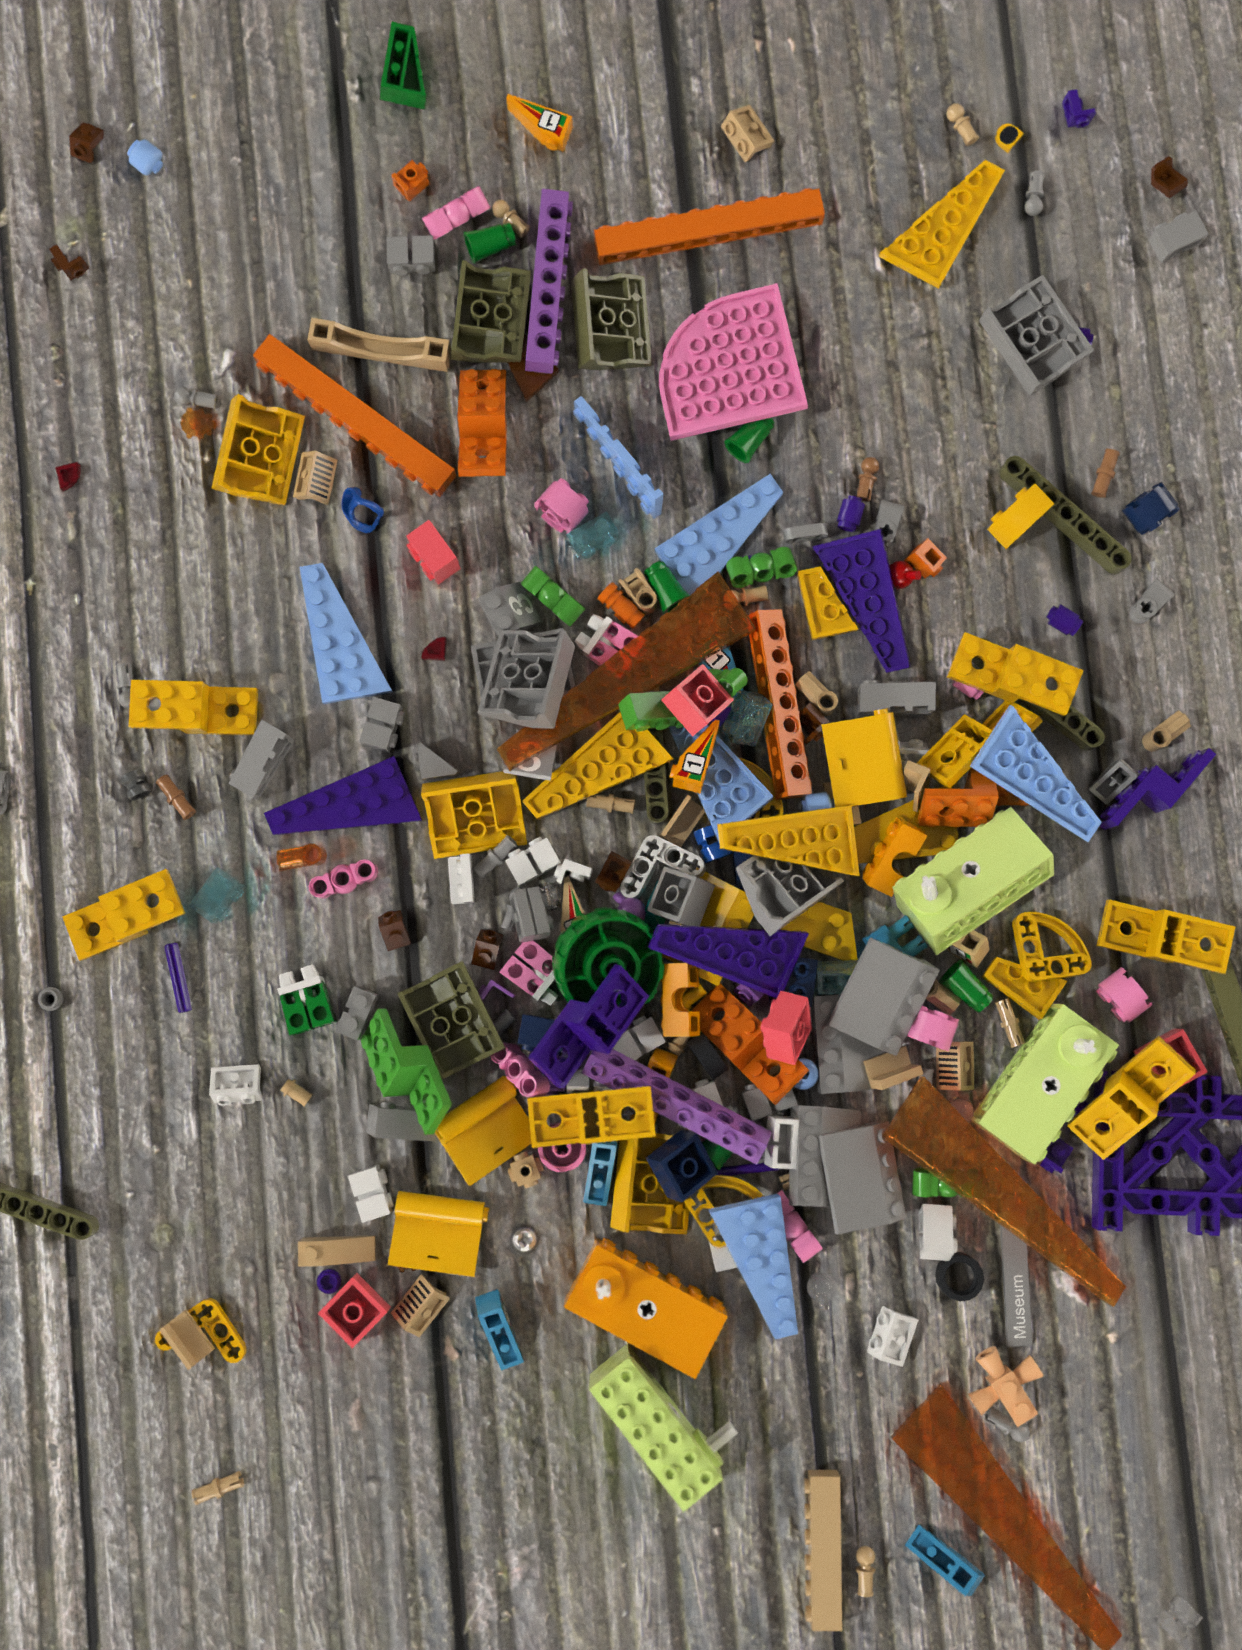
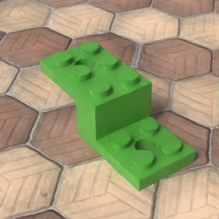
(406, 1071)

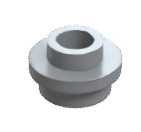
(43, 998)

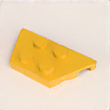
(829, 931)

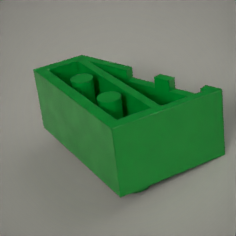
(402, 70)

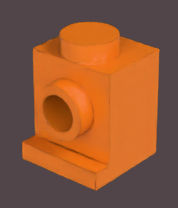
(409, 185)
(926, 558)

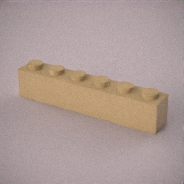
(824, 1550)

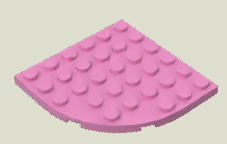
(730, 365)

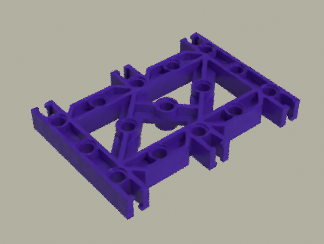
(1182, 1131)

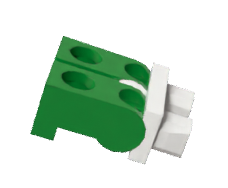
(305, 1002)

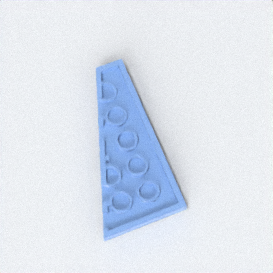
(625, 464)
(717, 537)
(340, 652)
(1028, 771)
(729, 787)
(759, 1248)

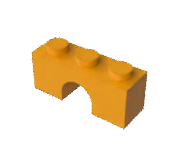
(900, 838)
(676, 1019)

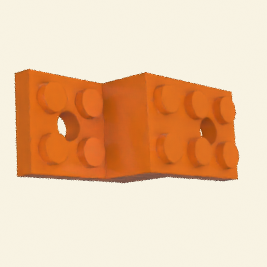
(482, 423)
(966, 806)
(741, 1041)

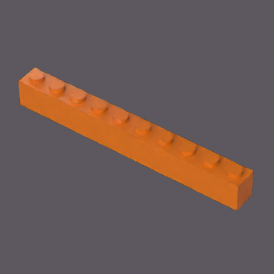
(709, 226)
(354, 415)

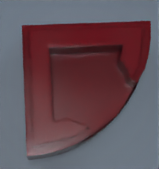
(68, 475)
(435, 650)

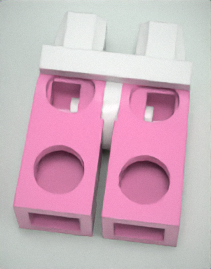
(606, 640)
(534, 980)

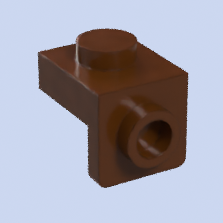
(84, 140)
(1167, 179)
(72, 269)
(811, 721)
(613, 872)
(393, 930)
(487, 949)

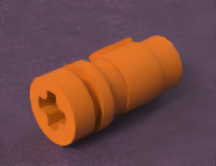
(624, 608)

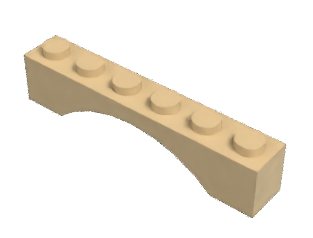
(415, 352)

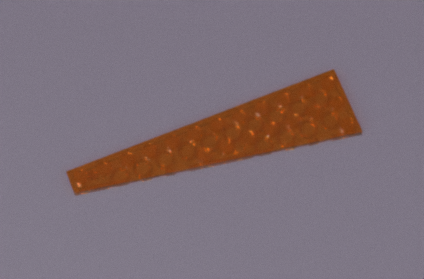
(679, 640)
(957, 1155)
(965, 1469)

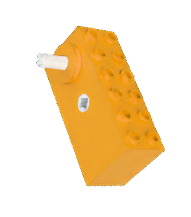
(674, 1329)

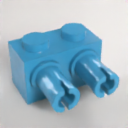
(890, 934)

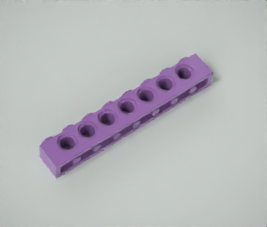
(552, 204)
(681, 1104)

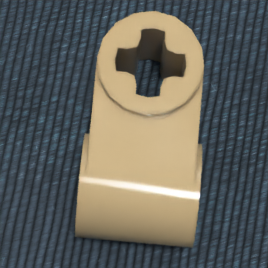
(636, 588)

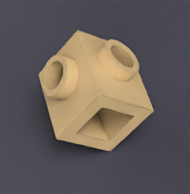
(526, 1160)

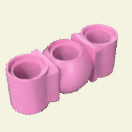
(456, 212)
(332, 883)
(521, 1071)
(797, 1232)

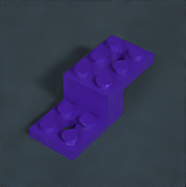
(1156, 788)
(589, 1027)

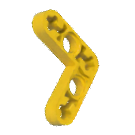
(209, 1323)

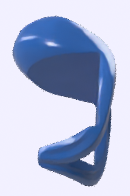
(350, 500)

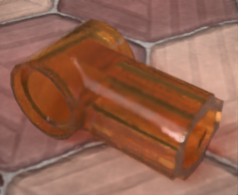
(299, 857)

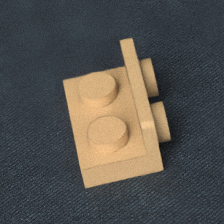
(746, 132)

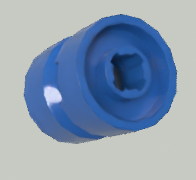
(709, 852)

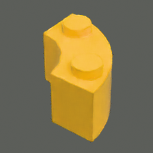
(1020, 516)

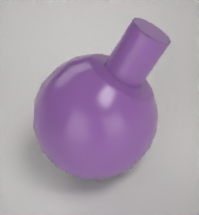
(631, 905)

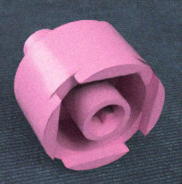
(562, 506)
(1124, 996)
(934, 1028)
(563, 1160)

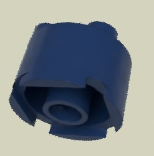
(1151, 508)

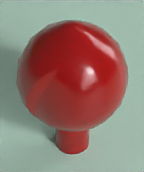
(903, 574)

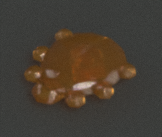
(197, 423)

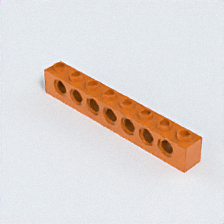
(788, 715)

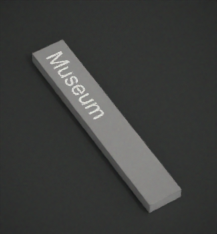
(1015, 1290)

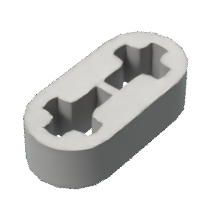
(805, 533)

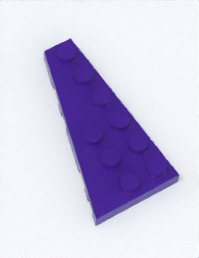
(866, 585)
(359, 800)
(734, 953)

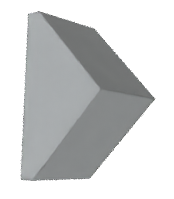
(433, 766)
(1113, 780)

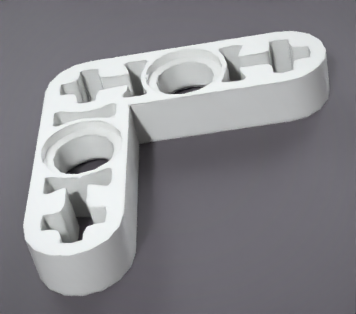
(660, 855)

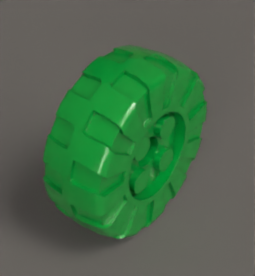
(598, 940)

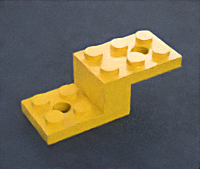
(1015, 673)
(193, 707)
(964, 742)
(123, 914)
(1166, 936)
(1131, 1098)
(591, 1117)

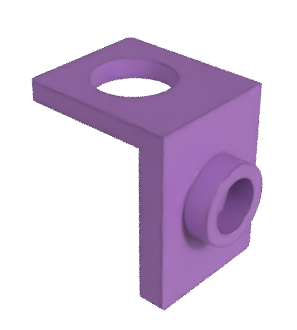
(485, 990)

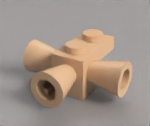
(1006, 1386)

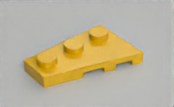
(822, 606)
(1032, 996)

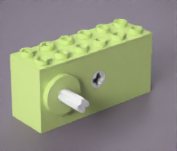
(974, 880)
(1044, 1083)
(657, 1429)

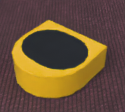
(1007, 136)

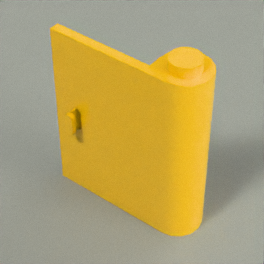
(869, 759)
(483, 1125)
(437, 1228)

